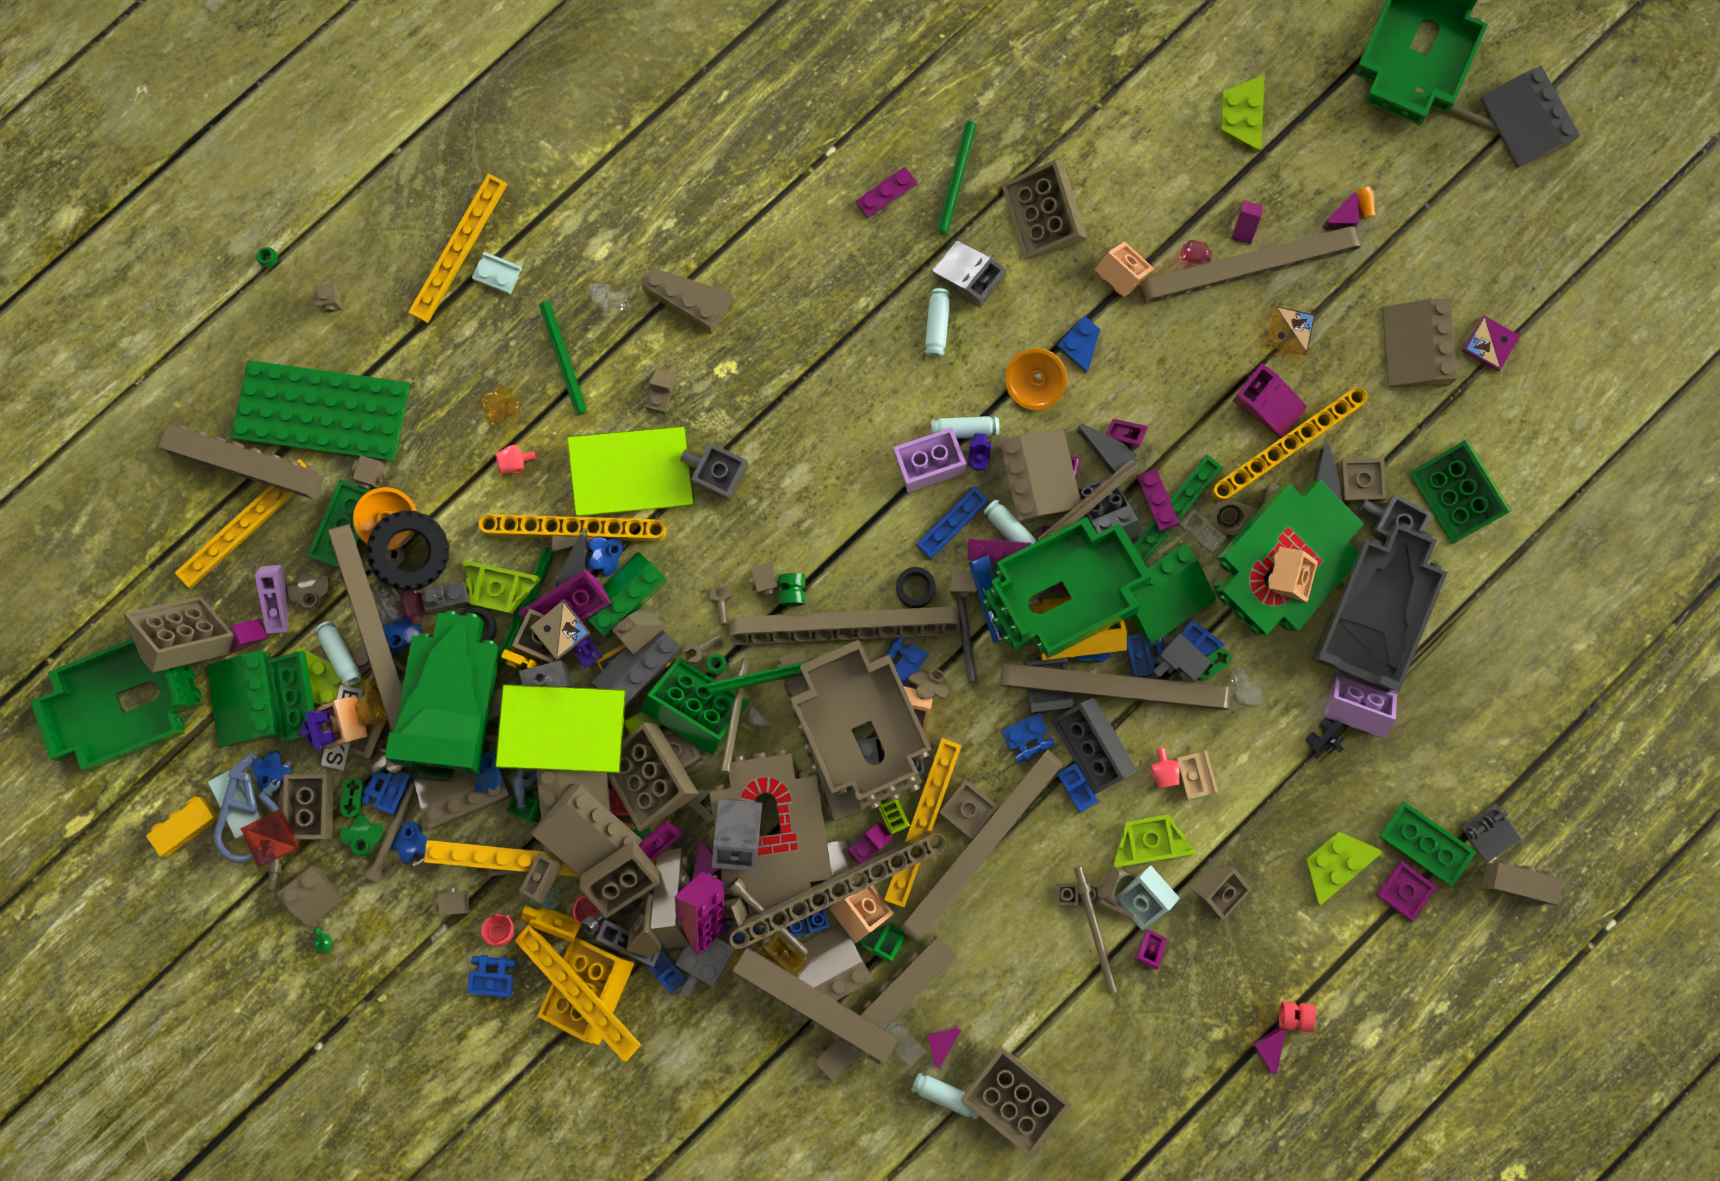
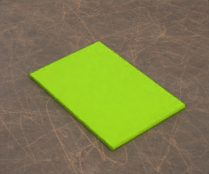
(629, 471)
(560, 728)

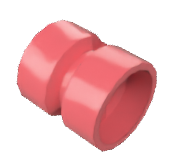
(1304, 1019)

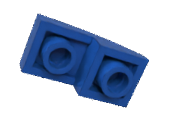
(810, 924)

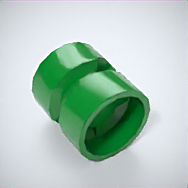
(792, 589)

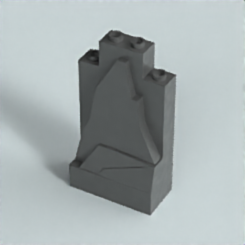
(1383, 609)

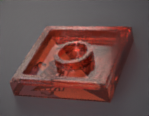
(270, 838)

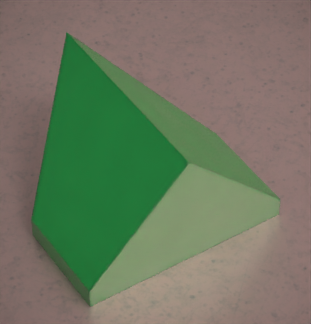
(532, 809)
(884, 941)

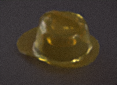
(369, 707)

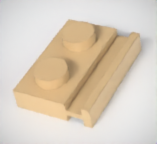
(1197, 775)

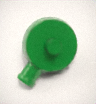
(322, 941)

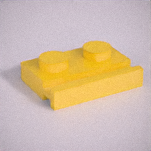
(517, 661)

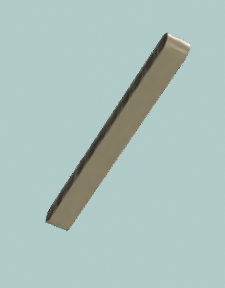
(1250, 264)
(367, 621)
(844, 625)
(1115, 686)
(981, 846)
(825, 888)

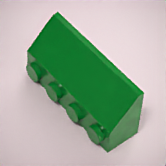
(627, 592)

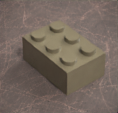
(309, 805)
(619, 879)
(1522, 882)

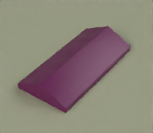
(581, 593)

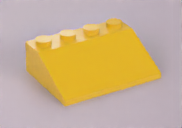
(1109, 640)
(604, 975)

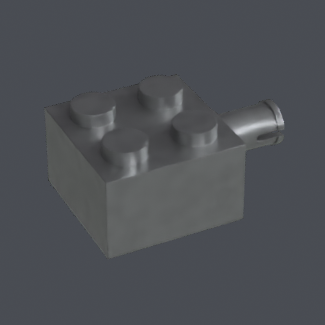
(717, 470)
(1395, 511)
(547, 675)
(706, 966)

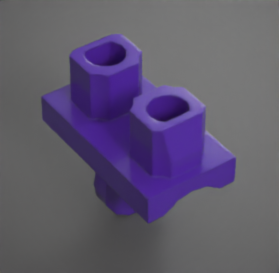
(979, 452)
(587, 652)
(314, 730)

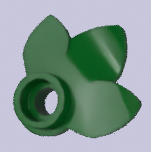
(361, 832)

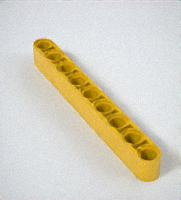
(1296, 438)
(563, 524)

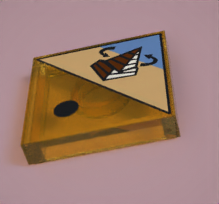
(1290, 330)

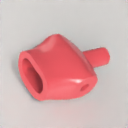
(512, 460)
(1165, 771)

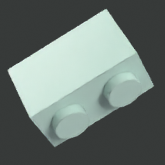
(1147, 898)

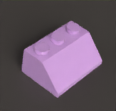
(930, 460)
(1361, 705)

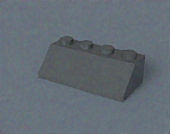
(638, 670)
(1094, 745)

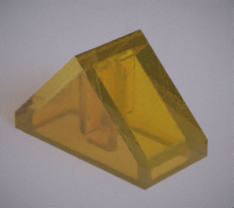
(784, 954)

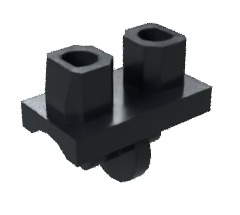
(1332, 730)

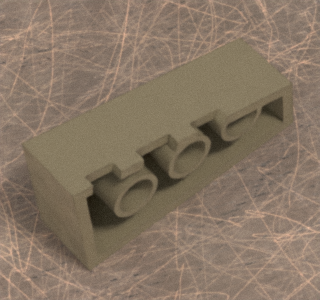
(690, 298)
(674, 876)

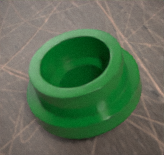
(262, 253)
(716, 657)

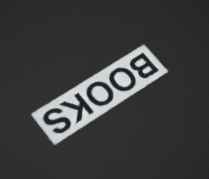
(337, 756)

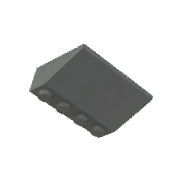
(1530, 117)

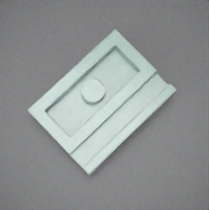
(497, 273)

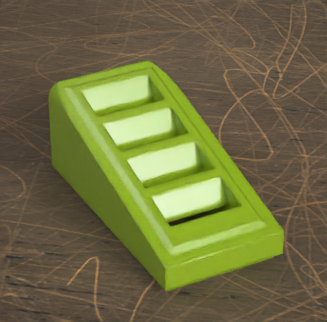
(905, 824)

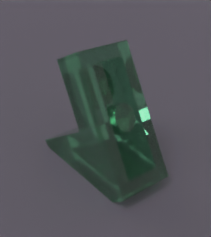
(430, 773)

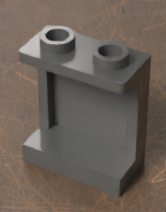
(1048, 701)

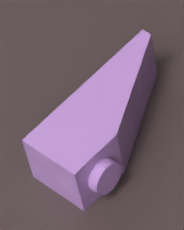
(273, 598)

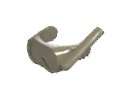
(1107, 890)

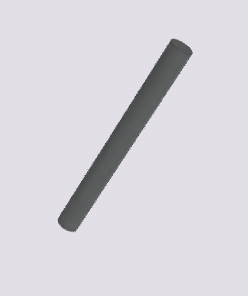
(966, 640)

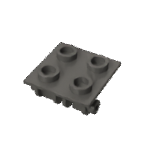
(1491, 832)

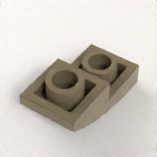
(1068, 894)

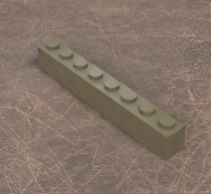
(241, 461)
(838, 806)
(890, 1002)
(815, 1005)

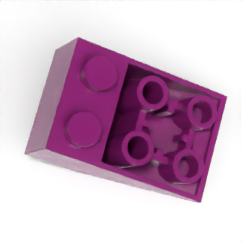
(1270, 401)
(701, 911)

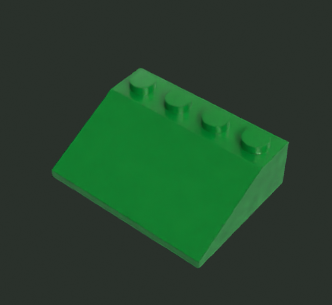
(1460, 491)
(1173, 596)
(242, 699)
(688, 709)

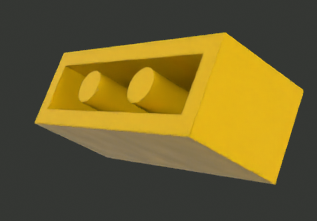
(182, 826)

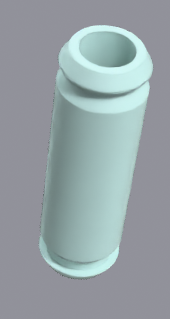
(937, 322)
(967, 426)
(1007, 523)
(338, 653)
(942, 1094)

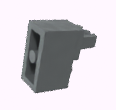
(446, 598)
(1182, 656)

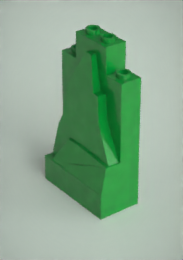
(446, 697)

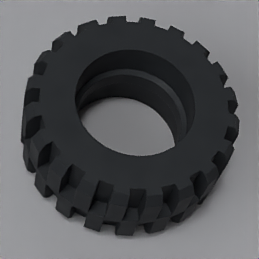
(407, 521)

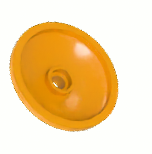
(1024, 385)
(377, 504)

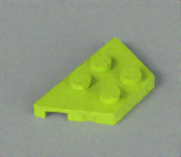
(1244, 112)
(497, 587)
(323, 679)
(1151, 841)
(1337, 864)

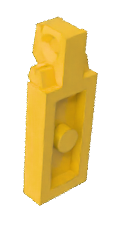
(552, 922)

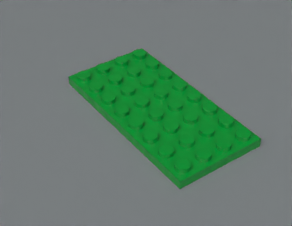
(320, 411)

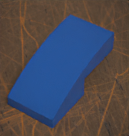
(1077, 788)
(667, 972)

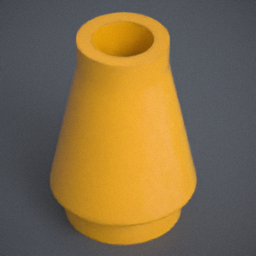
(1366, 202)

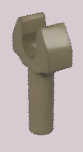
(721, 603)
(701, 648)

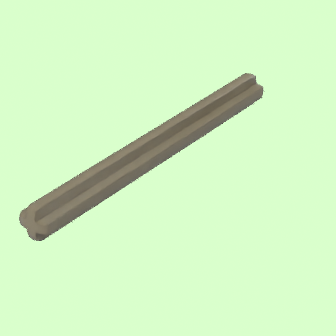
(1093, 498)

